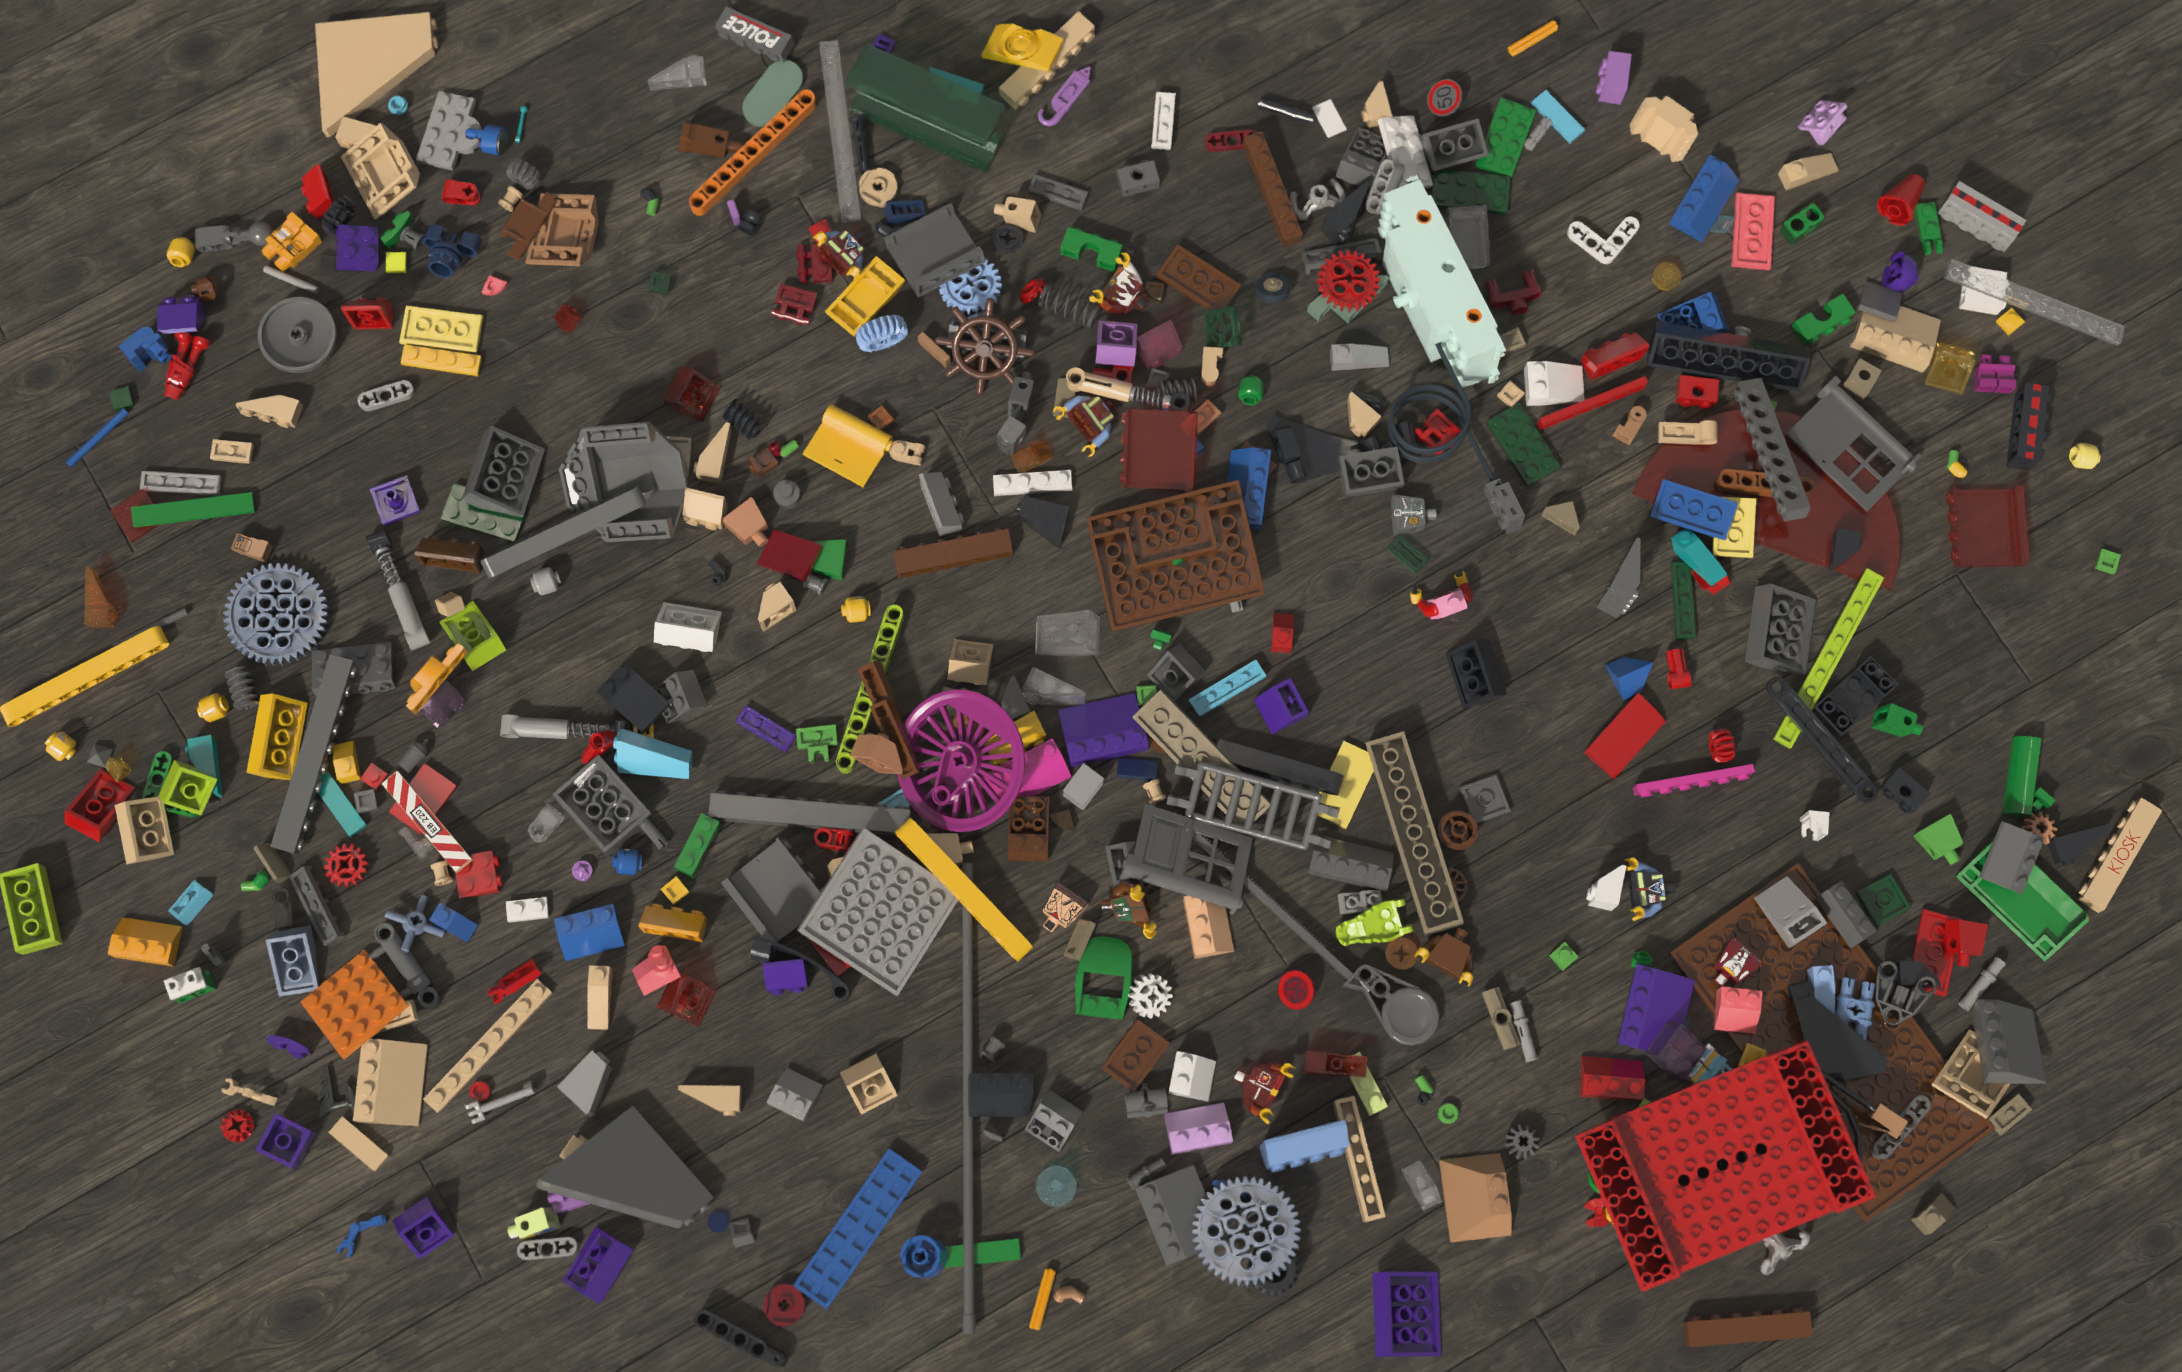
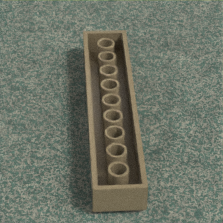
(1414, 833)

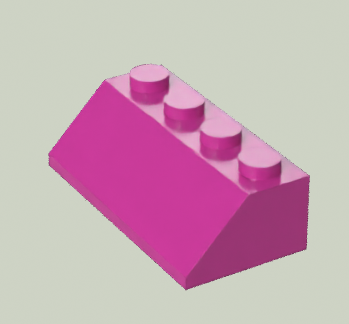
(1042, 771)

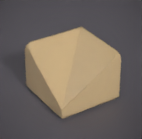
(449, 604)

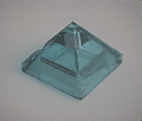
(1723, 224)

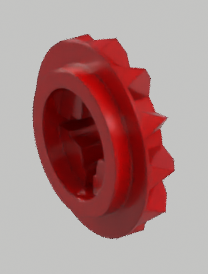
(1031, 290)
(246, 1128)

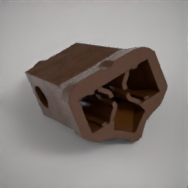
(706, 140)

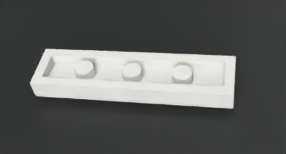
(1032, 482)

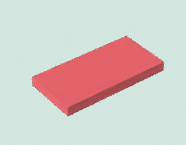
(1753, 231)

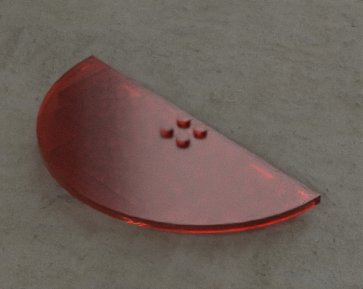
(1803, 538)

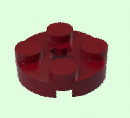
(776, 1296)

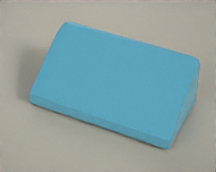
(190, 902)

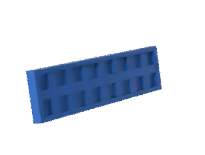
(857, 1229)

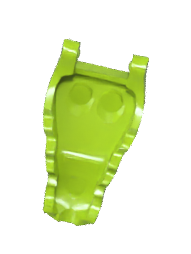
(1376, 924)

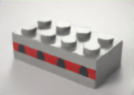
(1981, 216)

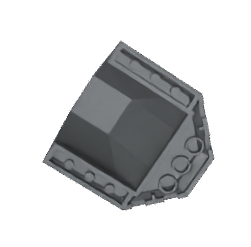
(620, 457)

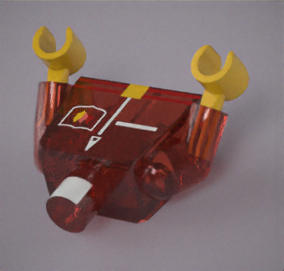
(1262, 1087)

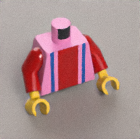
(1446, 603)

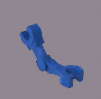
(355, 1229)

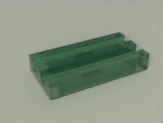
(1402, 559)

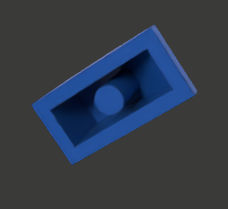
(453, 922)

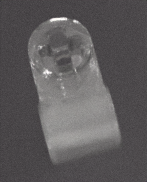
(547, 822)

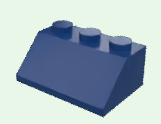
(589, 932)

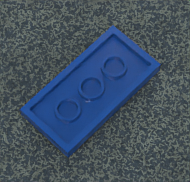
(1694, 510)

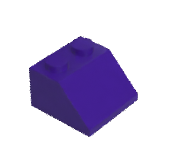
(180, 314)
(785, 976)
(422, 1227)

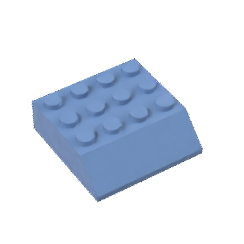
(1305, 1145)

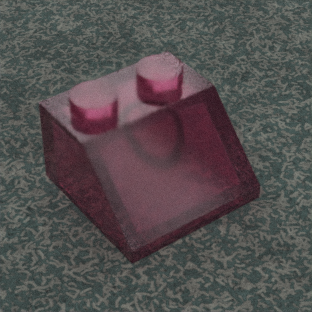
(1158, 345)

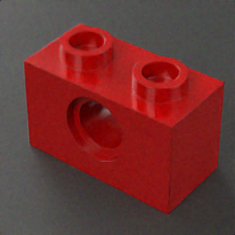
(1706, 386)

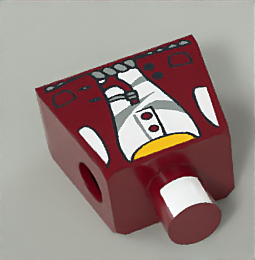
(1735, 963)

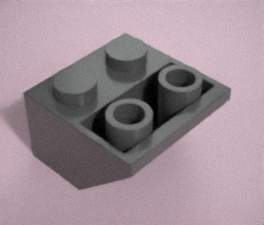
(683, 694)
(1054, 1120)

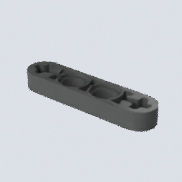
(1906, 1130)

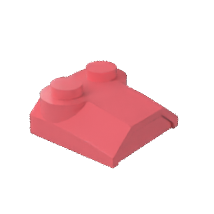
(656, 970)

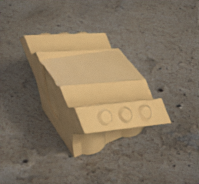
(1665, 126)

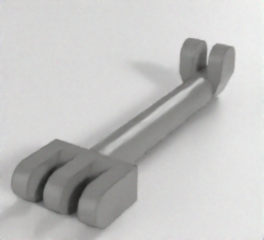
(480, 1109)

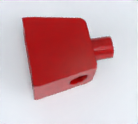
(1965, 939)

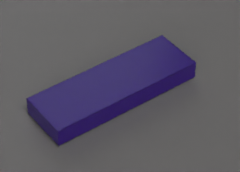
(766, 728)

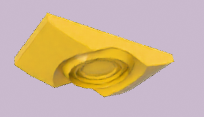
(1023, 47)
(865, 296)

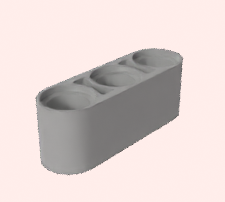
(1385, 177)

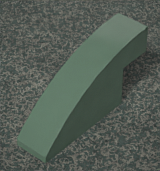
(1319, 306)

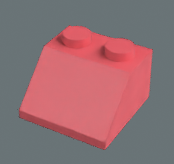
(1737, 1010)

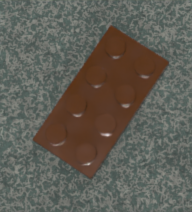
(1198, 279)

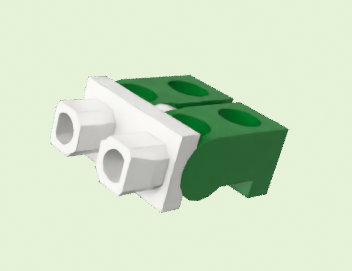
(189, 984)

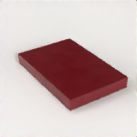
(789, 555)

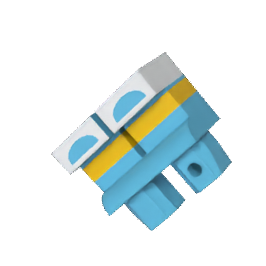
(1708, 1066)

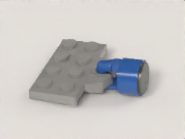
(454, 132)

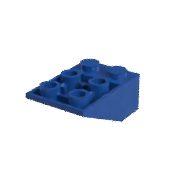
(1699, 313)

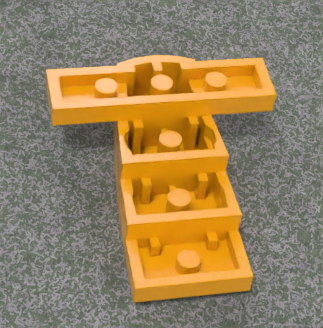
(432, 676)

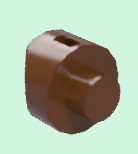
(205, 288)

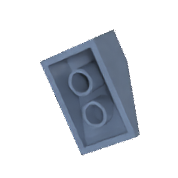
(293, 960)

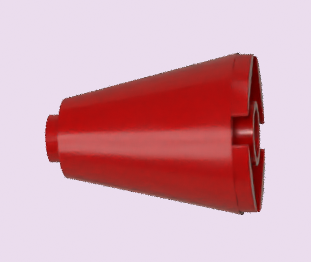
(1902, 200)

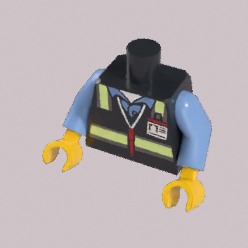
(1646, 889)

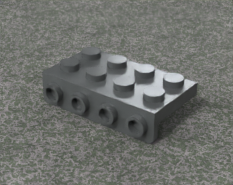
(373, 664)

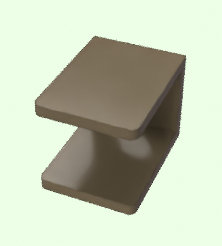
(1855, 385)

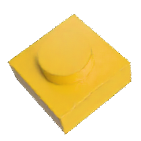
(2010, 321)
(675, 890)

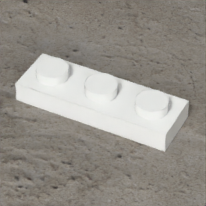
(1163, 120)

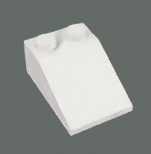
(1553, 383)

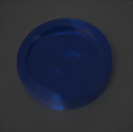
(718, 1222)

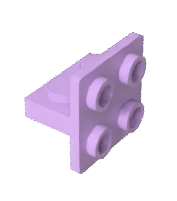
(1824, 120)

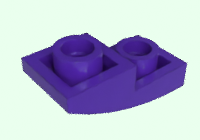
(293, 1047)

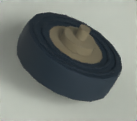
(1273, 287)

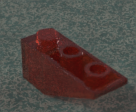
(1334, 1064)

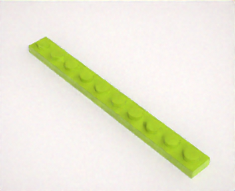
(1832, 651)

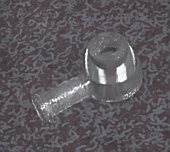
(420, 847)

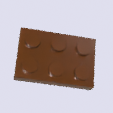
(1135, 1056)

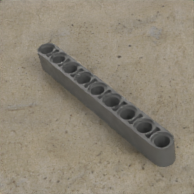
(562, 531)

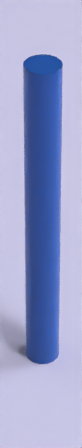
(97, 437)

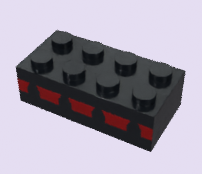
(2028, 426)

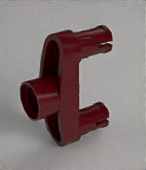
(1517, 299)

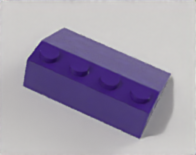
(1102, 730)
(1650, 1003)
(1406, 1314)

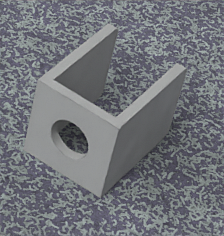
(1083, 786)

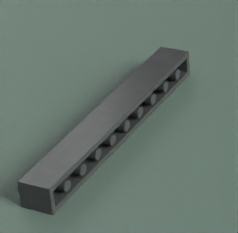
(313, 754)
(805, 813)

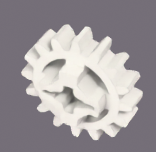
(1144, 989)

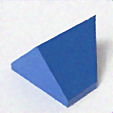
(1629, 675)

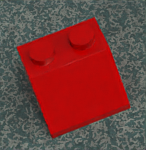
(318, 191)

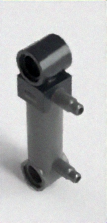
(407, 965)

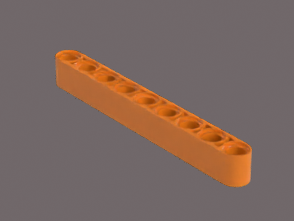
(751, 161)

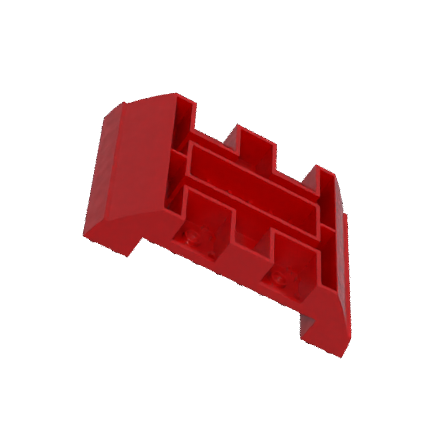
(1768, 1101)

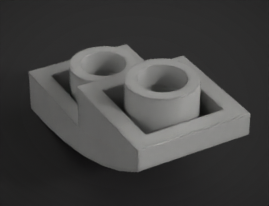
(1359, 901)

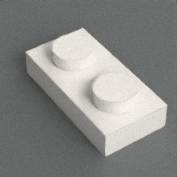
(527, 909)

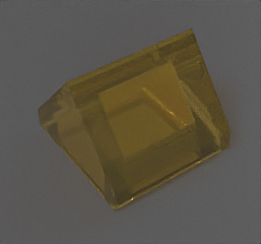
(117, 768)

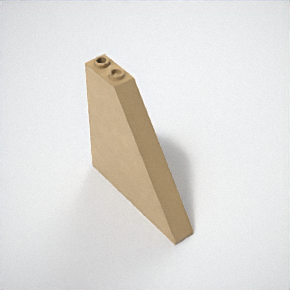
(368, 59)

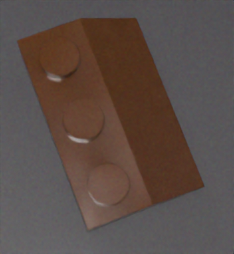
(450, 554)

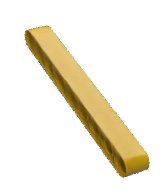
(84, 676)
(963, 889)

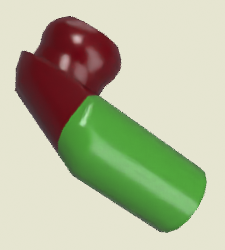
(781, 450)

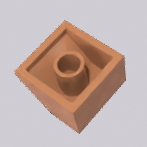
(877, 753)

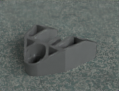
(1884, 989)

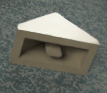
(1563, 516)

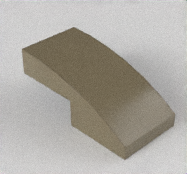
(1512, 340)

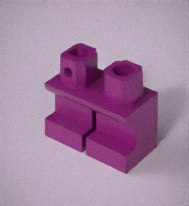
(1994, 377)

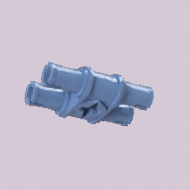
(1863, 1006)

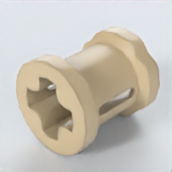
(510, 198)
(1154, 791)
(441, 873)

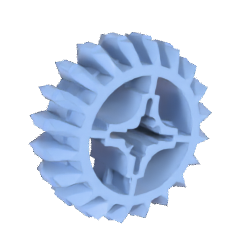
(881, 333)

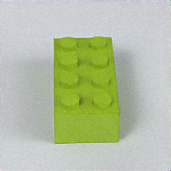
(30, 909)

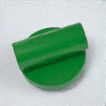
(1641, 958)

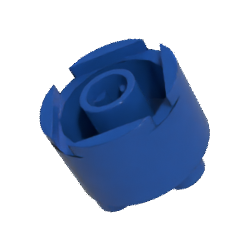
(913, 1261)

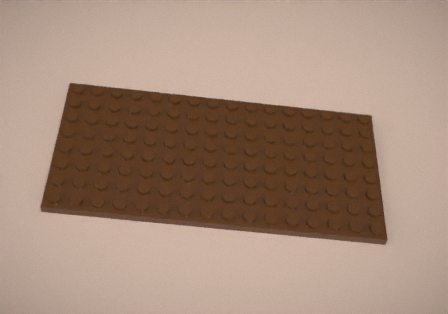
(1912, 1058)

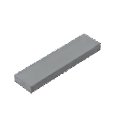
(180, 483)

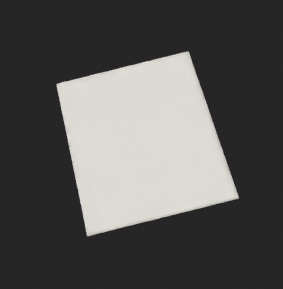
(1329, 118)

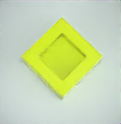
(396, 262)

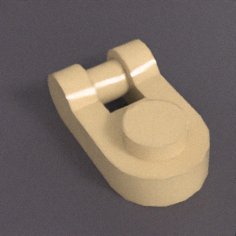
(900, 452)

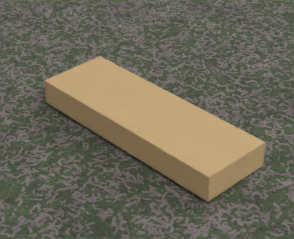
(358, 1144)

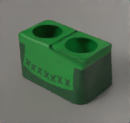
(1795, 236)

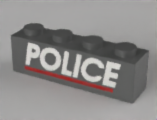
(754, 34)

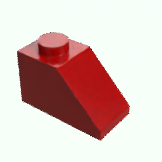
(1282, 633)

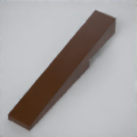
(887, 714)

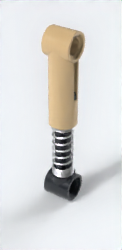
(1122, 390)

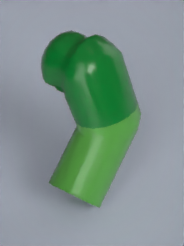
(258, 882)

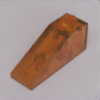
(98, 607)

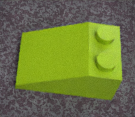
(474, 634)

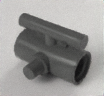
(1146, 1102)

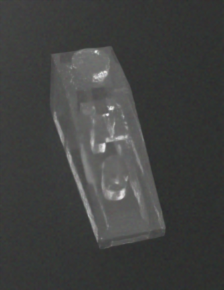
(684, 73)

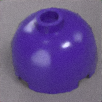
(1901, 273)

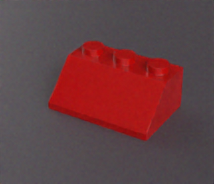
(1614, 355)
(1611, 1079)

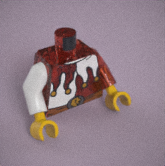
(1122, 290)

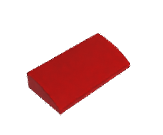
(1625, 736)

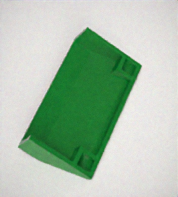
(2038, 916)

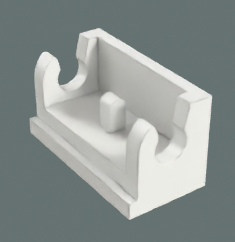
(1817, 822)

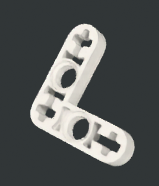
(1608, 245)

